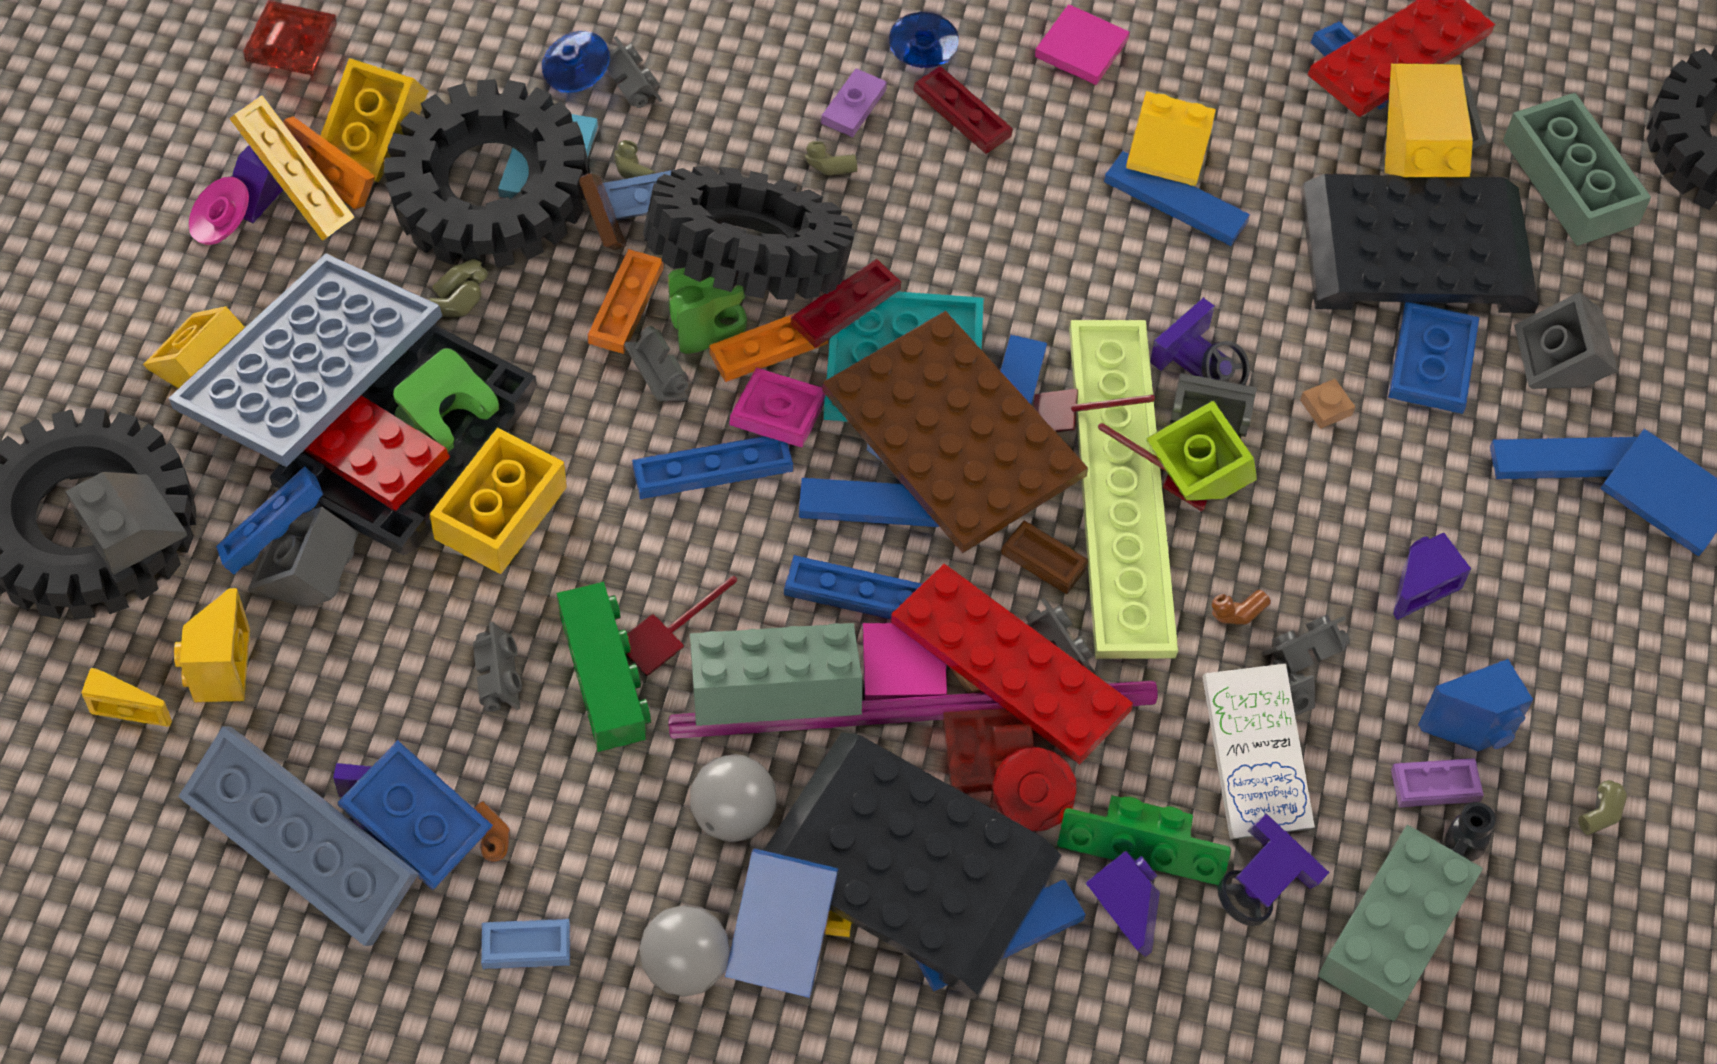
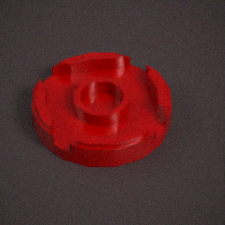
(1034, 788)

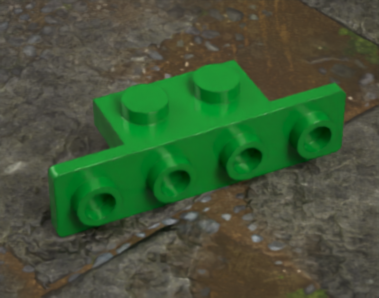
(1146, 831)

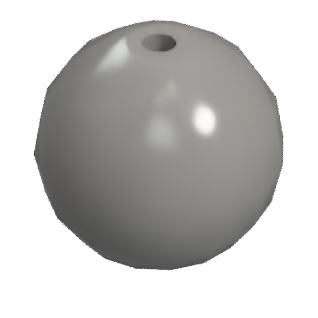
(733, 798)
(684, 950)

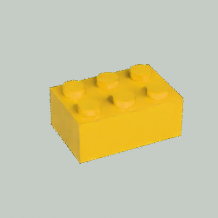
(498, 500)

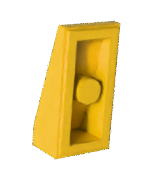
(117, 699)

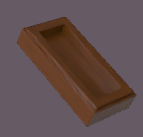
(602, 211)
(1045, 557)

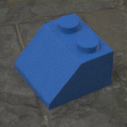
(1478, 708)

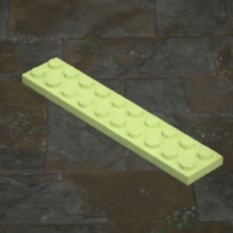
(1122, 495)

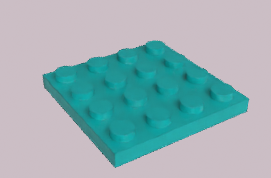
(892, 320)

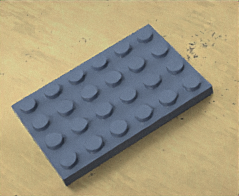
(305, 359)

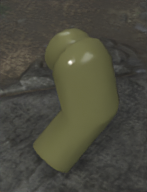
(627, 161)
(828, 164)
(459, 274)
(461, 301)
(1610, 809)

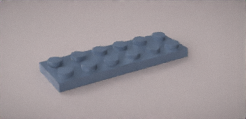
(298, 836)

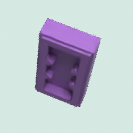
(854, 102)
(1437, 782)

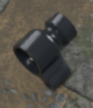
(1471, 831)

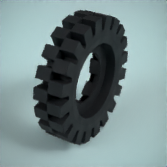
(1682, 126)
(430, 145)
(695, 227)
(78, 577)

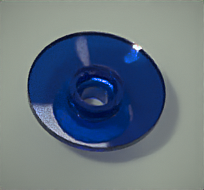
(923, 40)
(575, 61)

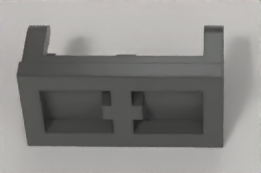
(1232, 399)

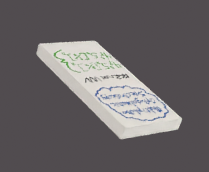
(1257, 748)

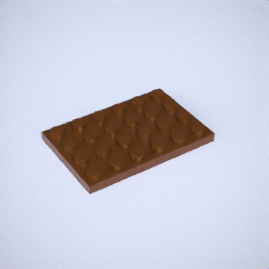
(954, 431)

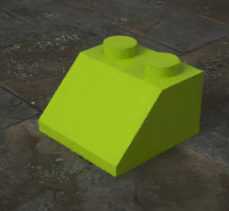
(1204, 455)

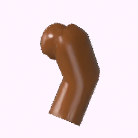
(1239, 613)
(496, 842)

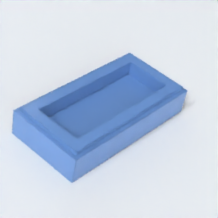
(525, 943)

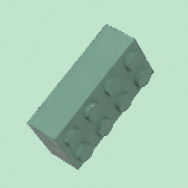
(1576, 169)
(775, 674)
(1400, 922)

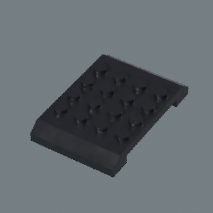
(1417, 241)
(411, 522)
(917, 860)

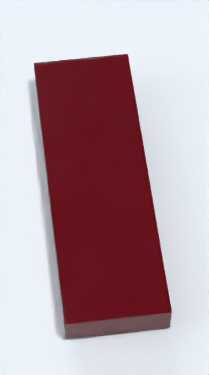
(963, 109)
(846, 303)

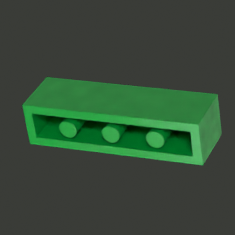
(602, 667)

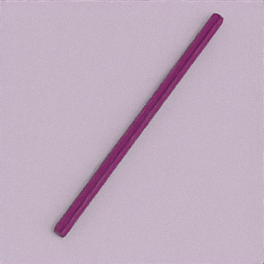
(883, 712)

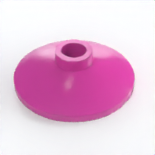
(218, 210)

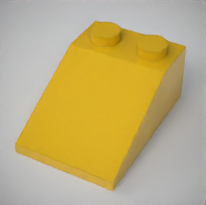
(369, 111)
(1428, 122)

